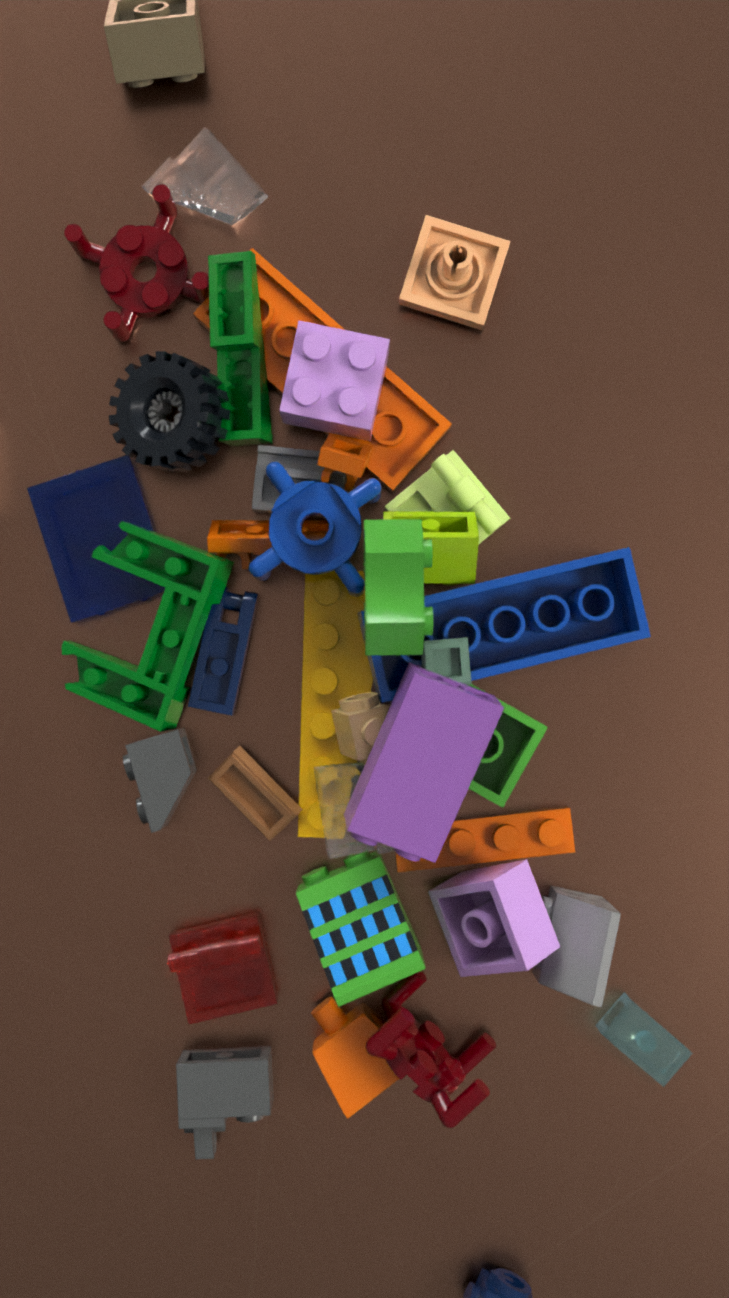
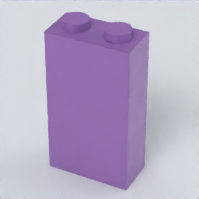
(421, 764)

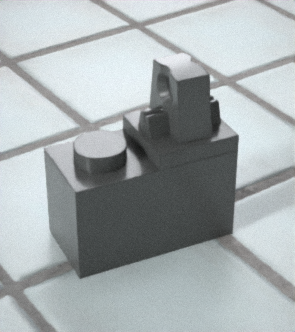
(220, 1086)

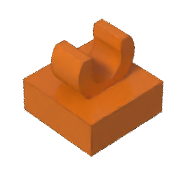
(343, 456)

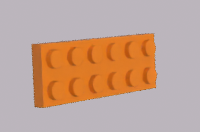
(404, 422)

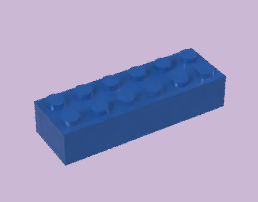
(531, 618)

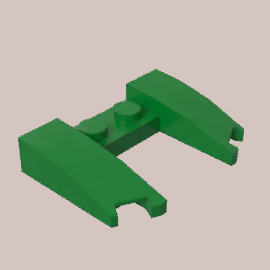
(192, 583)

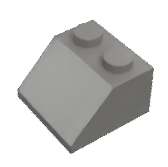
(587, 936)

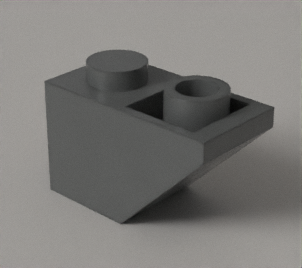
(162, 774)

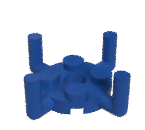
(322, 555)

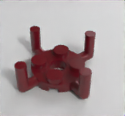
(129, 249)
(419, 1053)

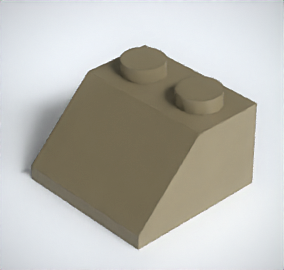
(154, 40)

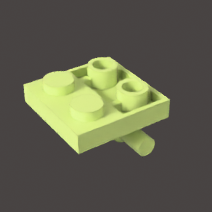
(452, 488)

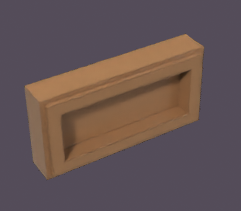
(255, 793)

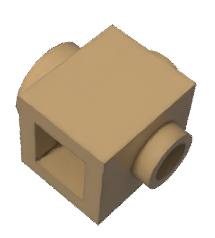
(358, 724)

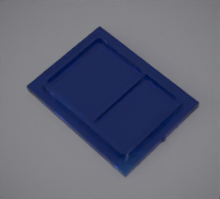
(77, 517)

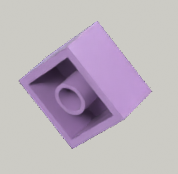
(334, 380)
(494, 919)

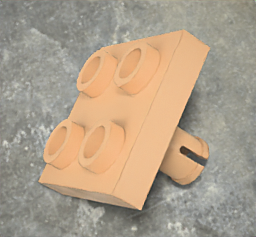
(454, 272)

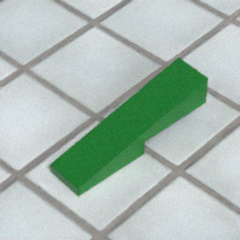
(239, 347)

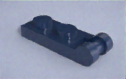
(223, 654)

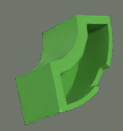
(395, 587)

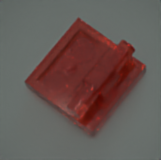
(222, 968)

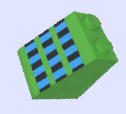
(359, 926)

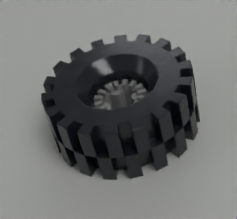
(148, 399)

